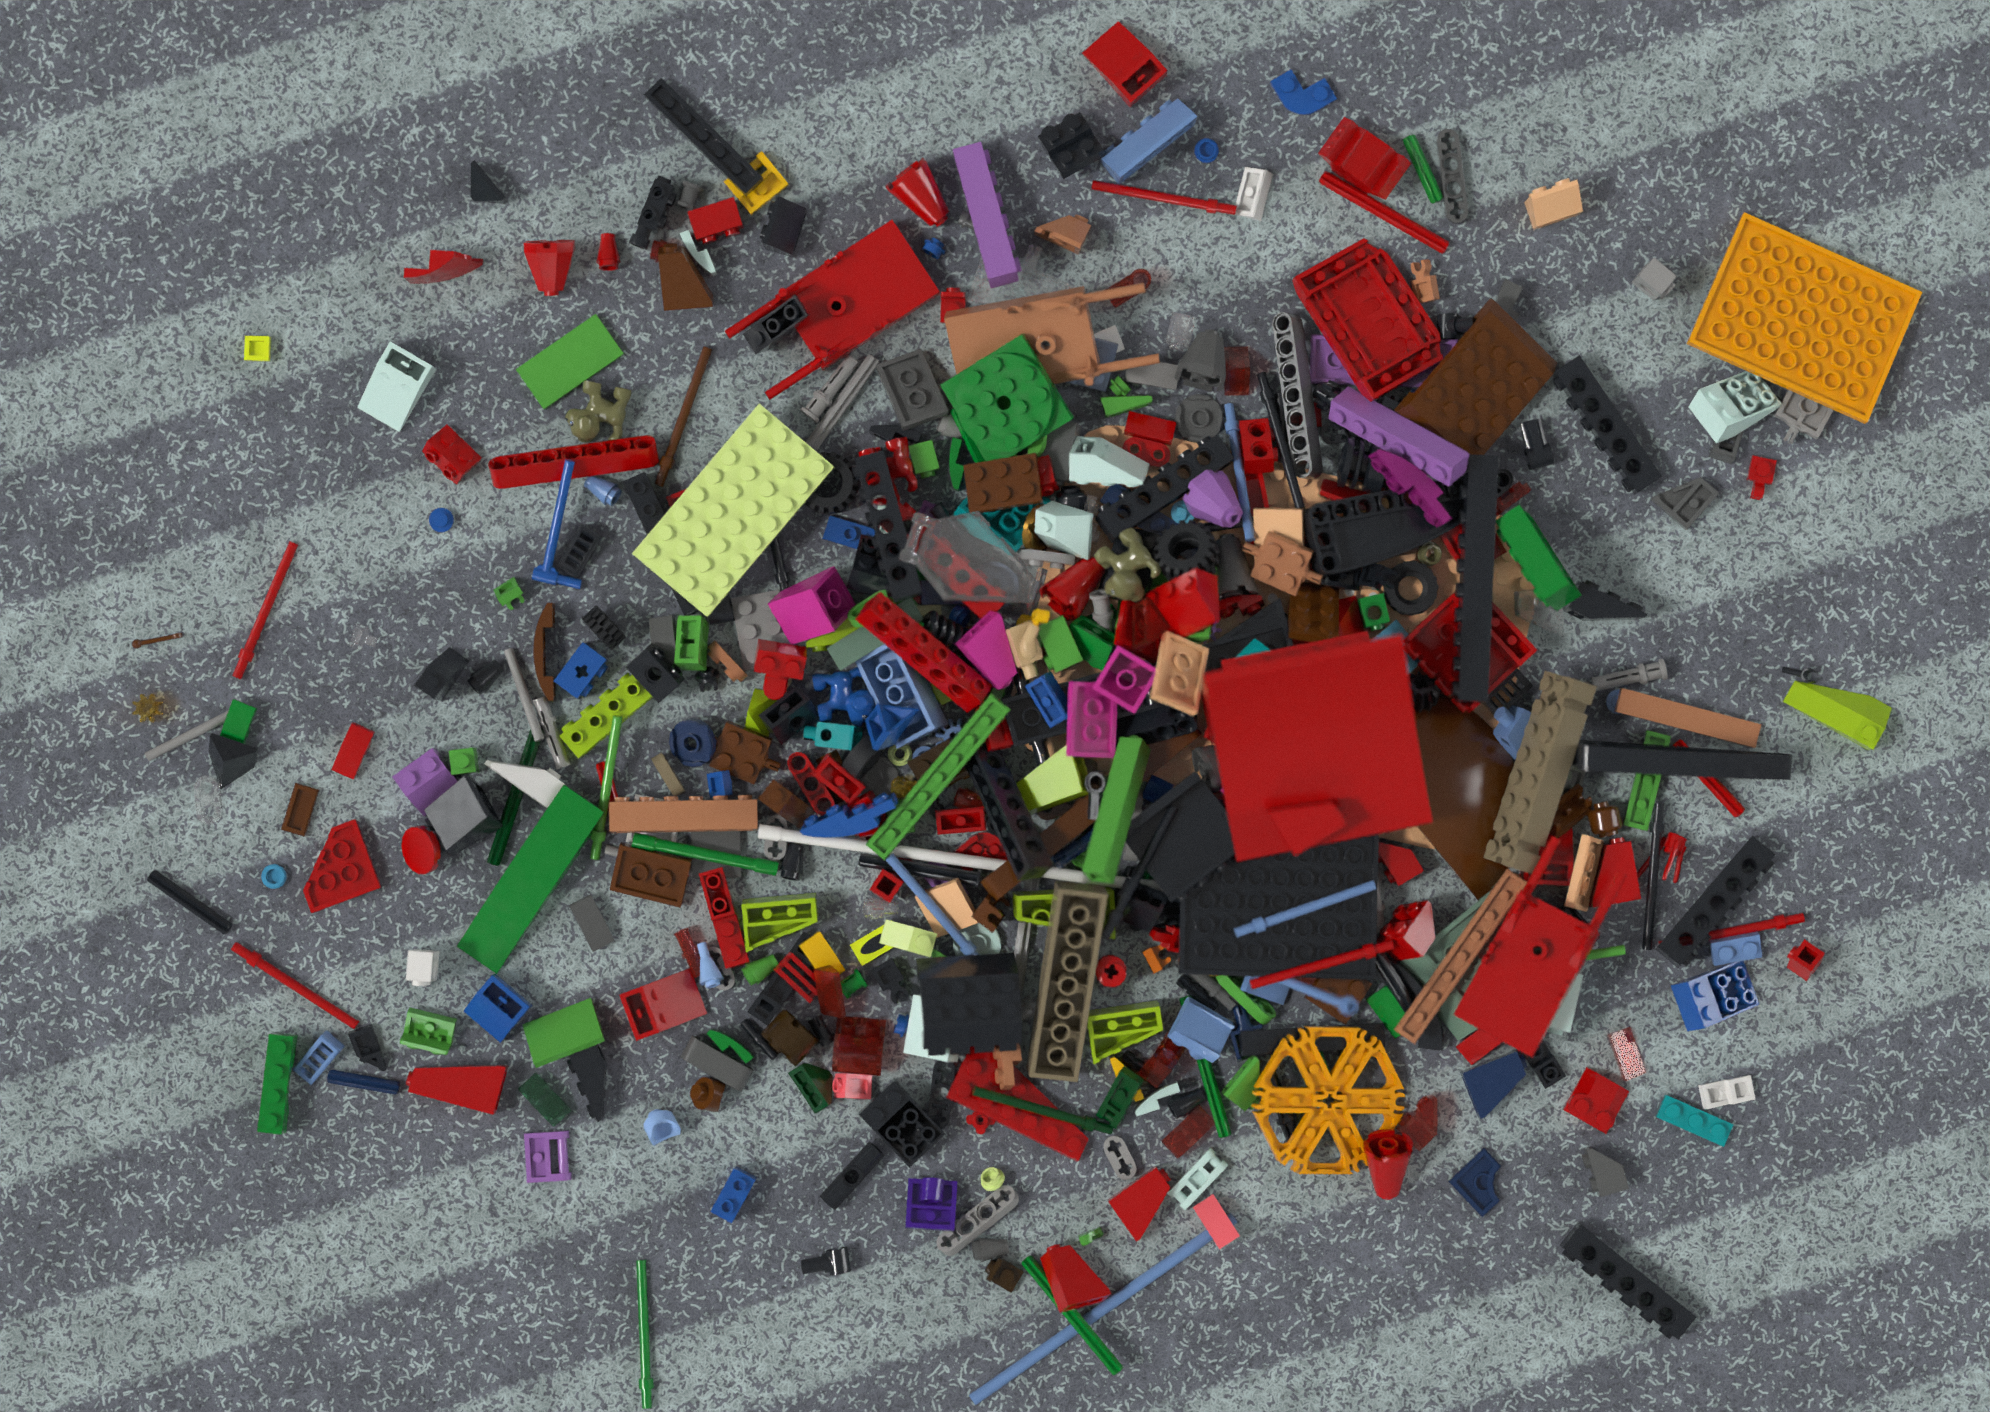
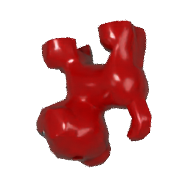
(899, 466)

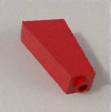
(466, 1086)

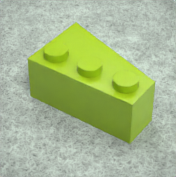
(776, 916)
(1121, 1026)

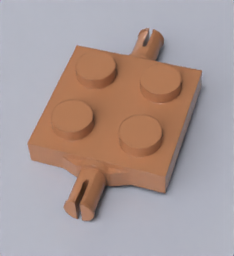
(1282, 563)

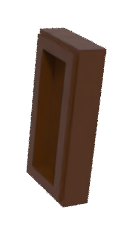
(300, 809)

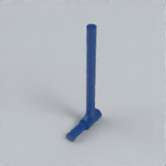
(546, 572)

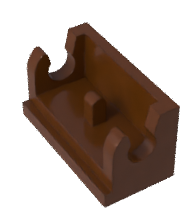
(1570, 811)
(988, 913)

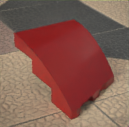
(443, 267)

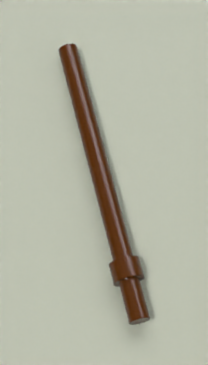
(667, 461)

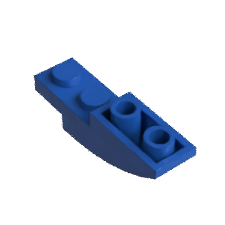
(841, 822)

